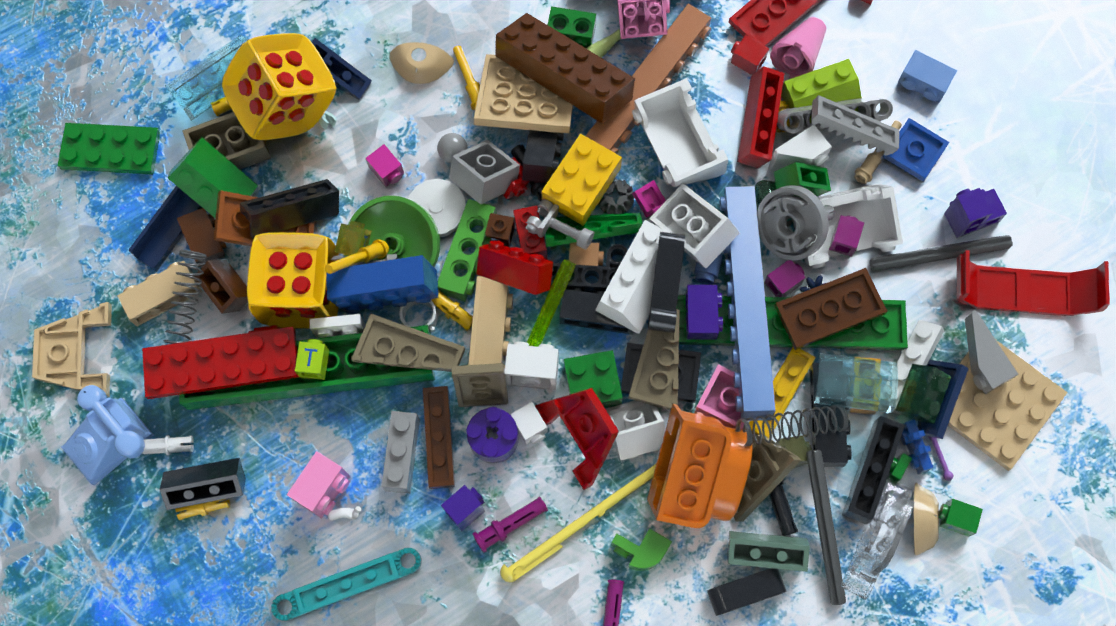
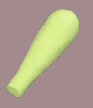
(604, 45)

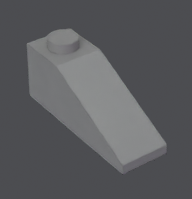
(987, 359)

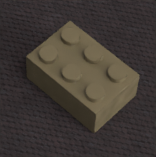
(230, 140)

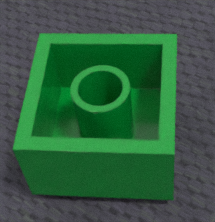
(595, 372)

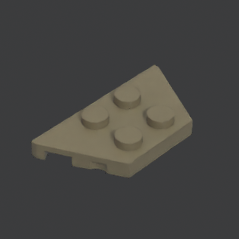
(767, 469)

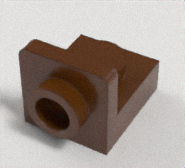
(500, 228)

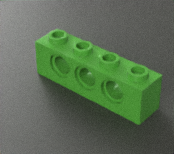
(448, 283)

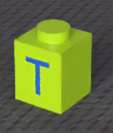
(312, 359)

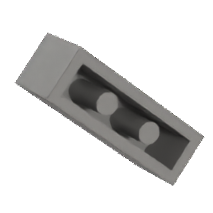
(400, 452)

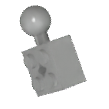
(478, 170)

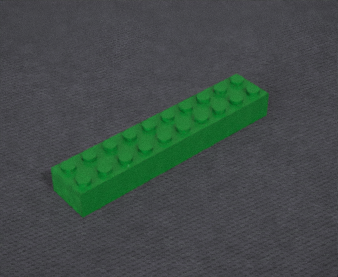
(341, 376)

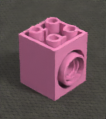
(642, 17)

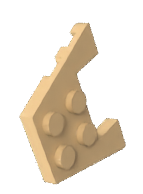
(61, 350)

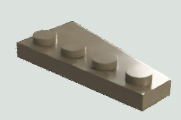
(401, 346)
(657, 369)

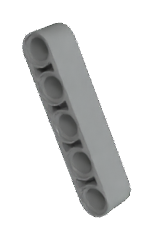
(801, 114)

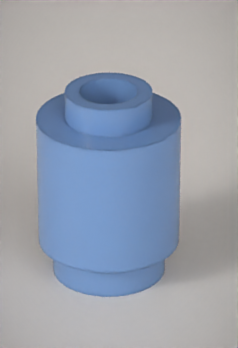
(710, 274)

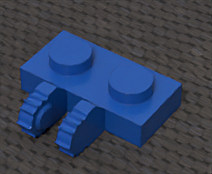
(917, 449)

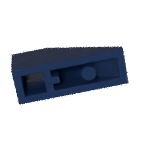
(344, 74)

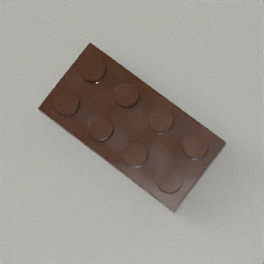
(830, 308)

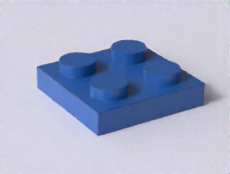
(917, 149)

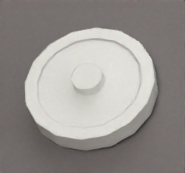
(442, 201)

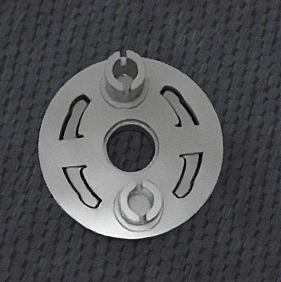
(809, 220)

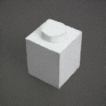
(530, 424)

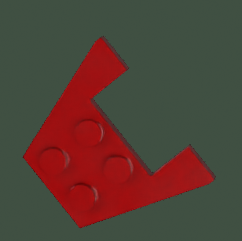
(589, 427)

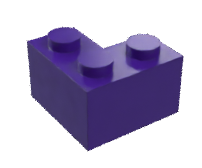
(974, 211)

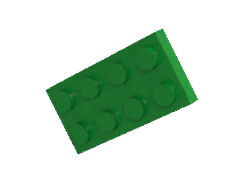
(109, 148)

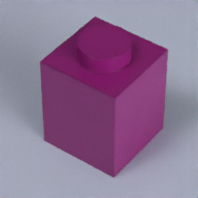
(846, 235)
(785, 279)

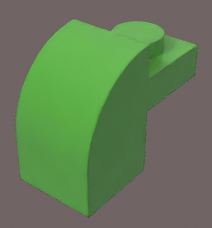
(647, 554)

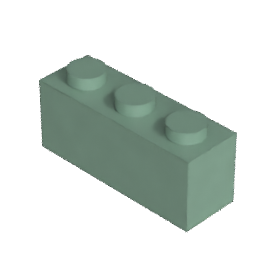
(768, 551)

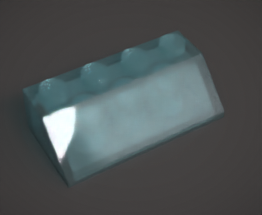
(203, 82)

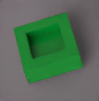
(899, 467)

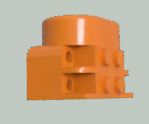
(699, 470)

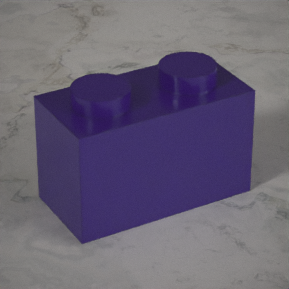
(702, 312)
(464, 507)

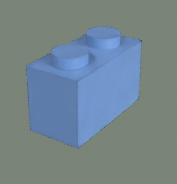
(927, 76)

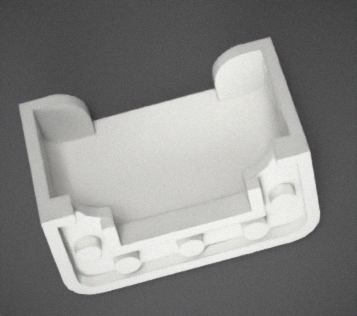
(679, 135)
(869, 204)

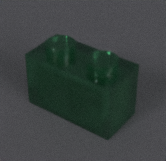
(923, 393)

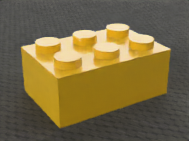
(582, 179)

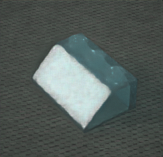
(857, 383)

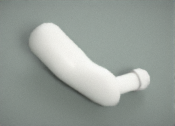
(344, 513)

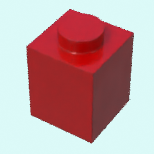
(749, 54)

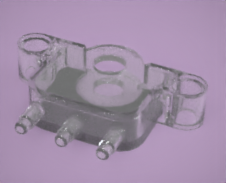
(879, 539)

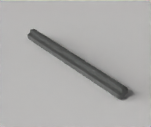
(940, 253)
(825, 527)

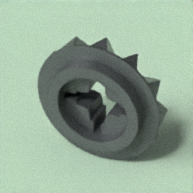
(624, 202)

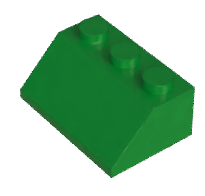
(207, 172)

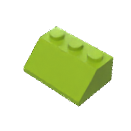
(832, 82)

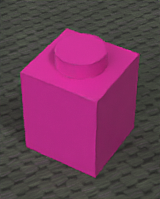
(385, 166)

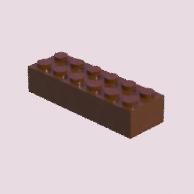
(564, 67)

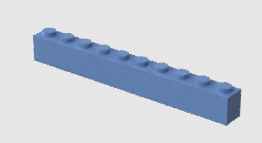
(748, 307)

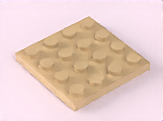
(518, 102)
(1008, 416)

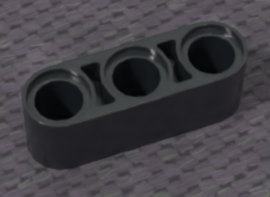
(746, 591)

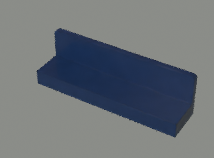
(163, 230)

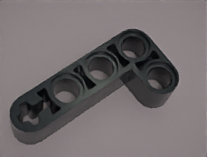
(602, 273)
(666, 282)

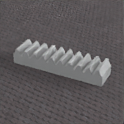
(854, 125)

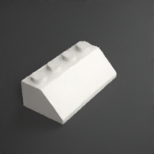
(630, 290)

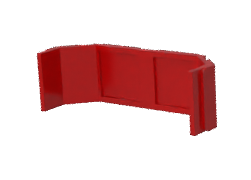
(1032, 289)

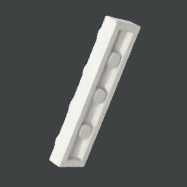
(919, 351)

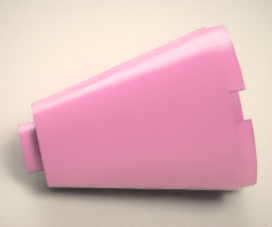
(800, 48)

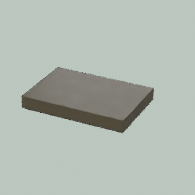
(480, 384)

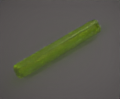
(551, 303)

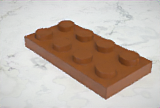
(234, 227)

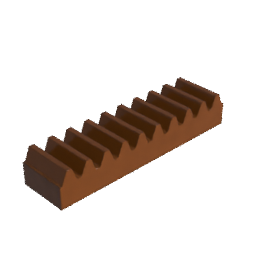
(438, 437)

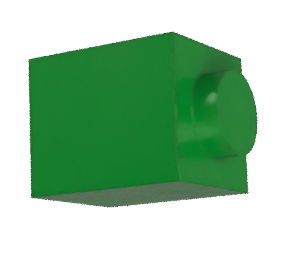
(960, 517)

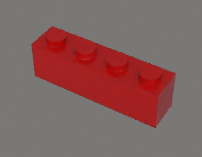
(761, 117)

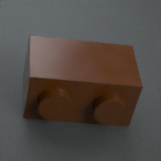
(199, 234)
(223, 286)

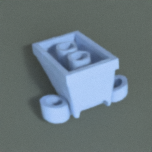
(106, 435)

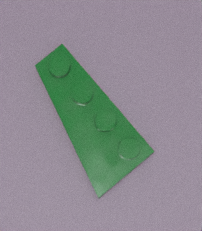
(602, 226)

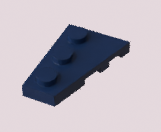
(958, 373)

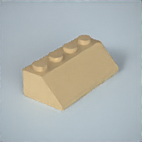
(490, 322)

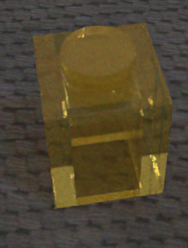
(352, 238)

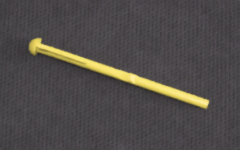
(553, 544)

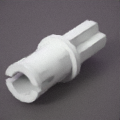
(168, 445)

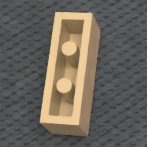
(154, 294)

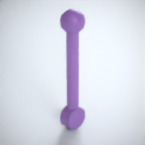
(948, 475)

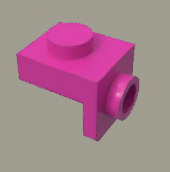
(649, 198)

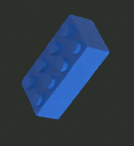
(383, 284)

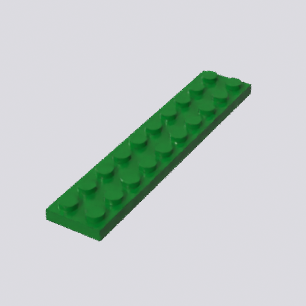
(881, 333)

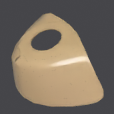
(430, 69)
(925, 523)

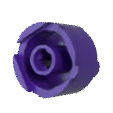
(491, 449)

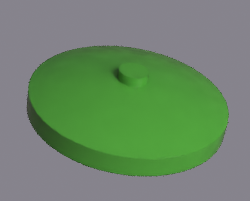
(402, 225)

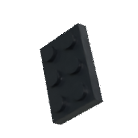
(687, 371)

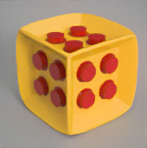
(278, 86)
(289, 278)

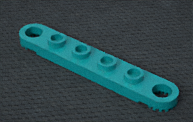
(346, 584)

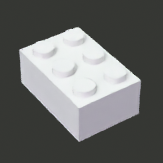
(704, 227)

